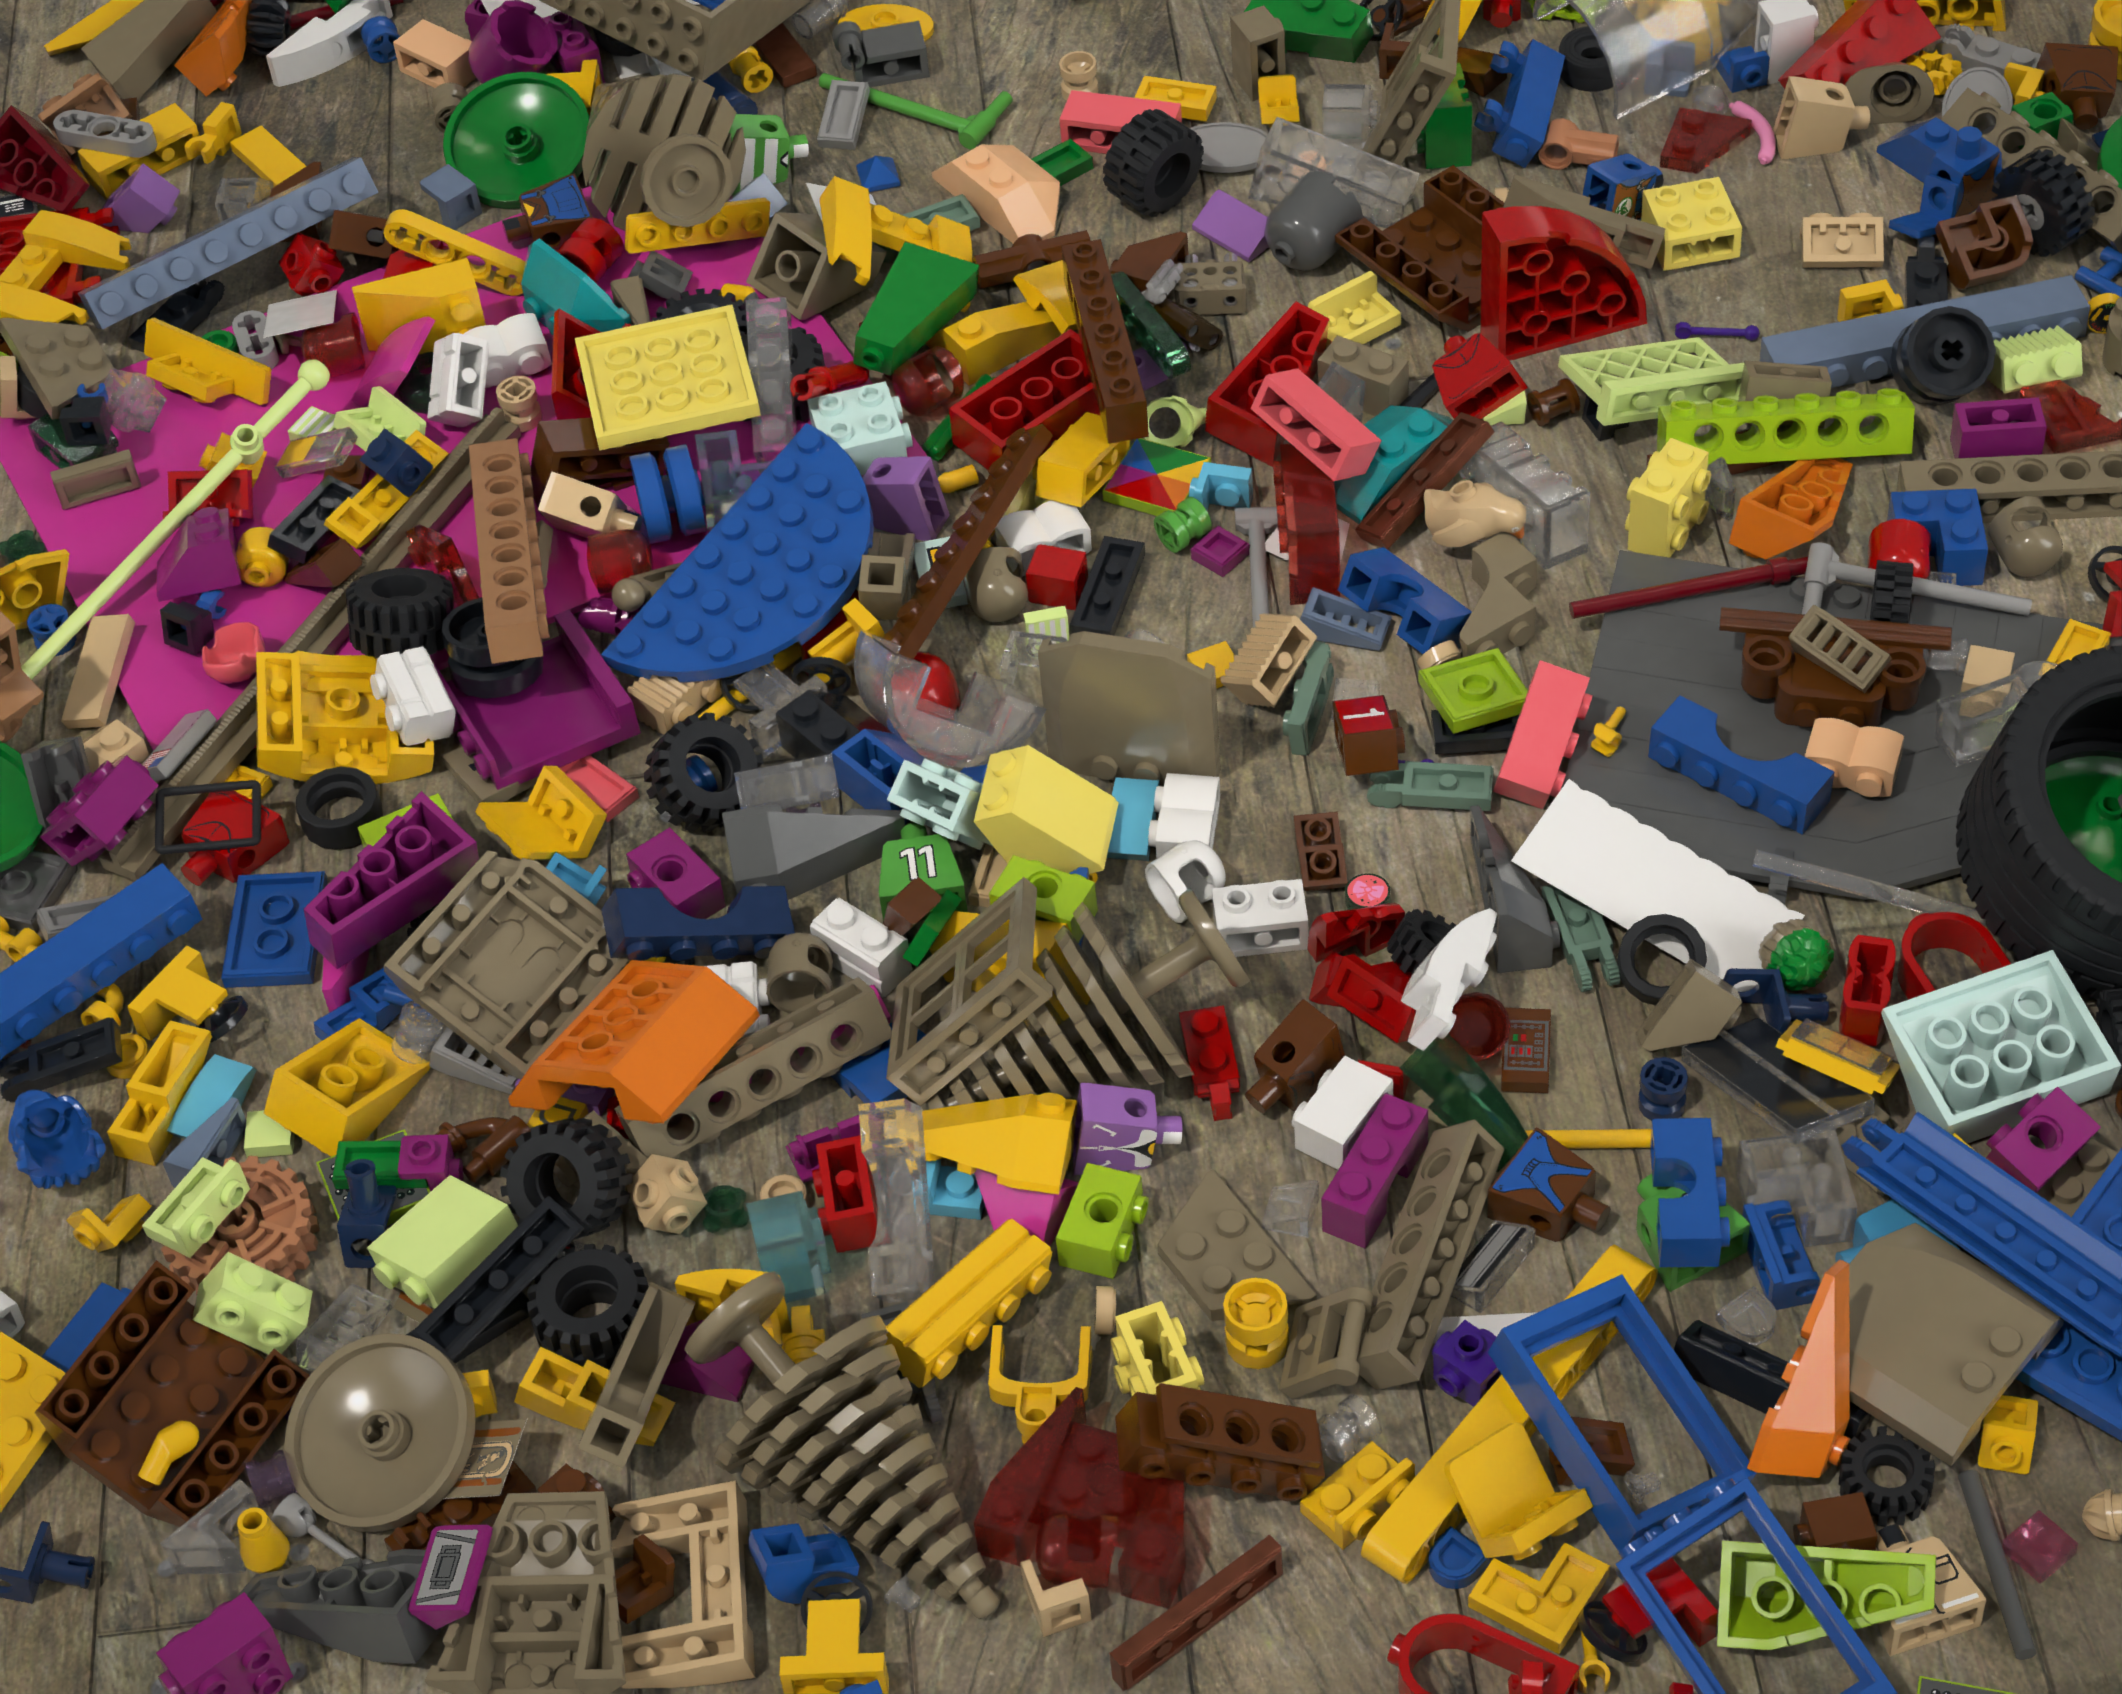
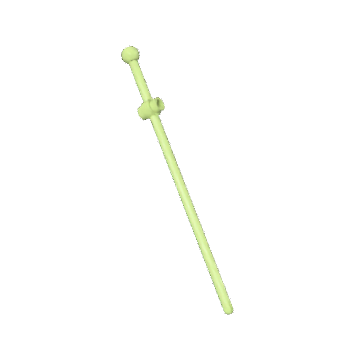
(245, 448)

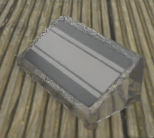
(1492, 1263)

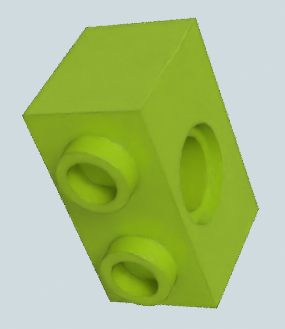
(1057, 891)
(1101, 1196)

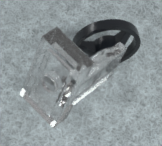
(770, 692)

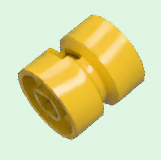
(1256, 1323)

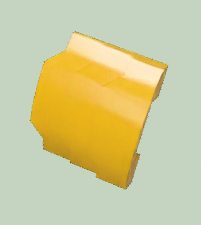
(323, 716)

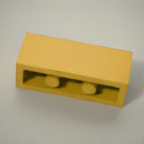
(172, 131)
(1078, 462)

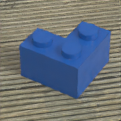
(1954, 526)

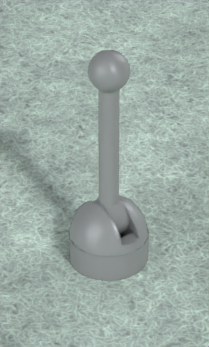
(297, 1518)

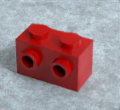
(847, 1192)

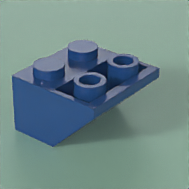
(869, 766)

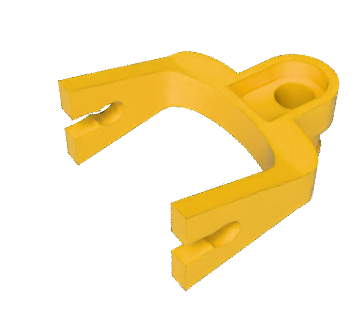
(1035, 1400)

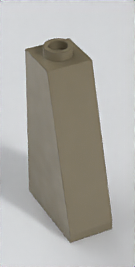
(146, 42)

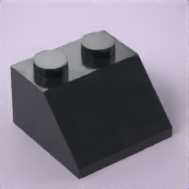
(821, 723)

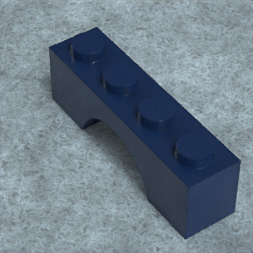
(646, 925)

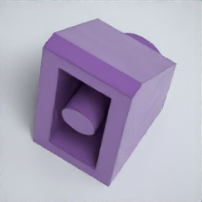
(142, 201)

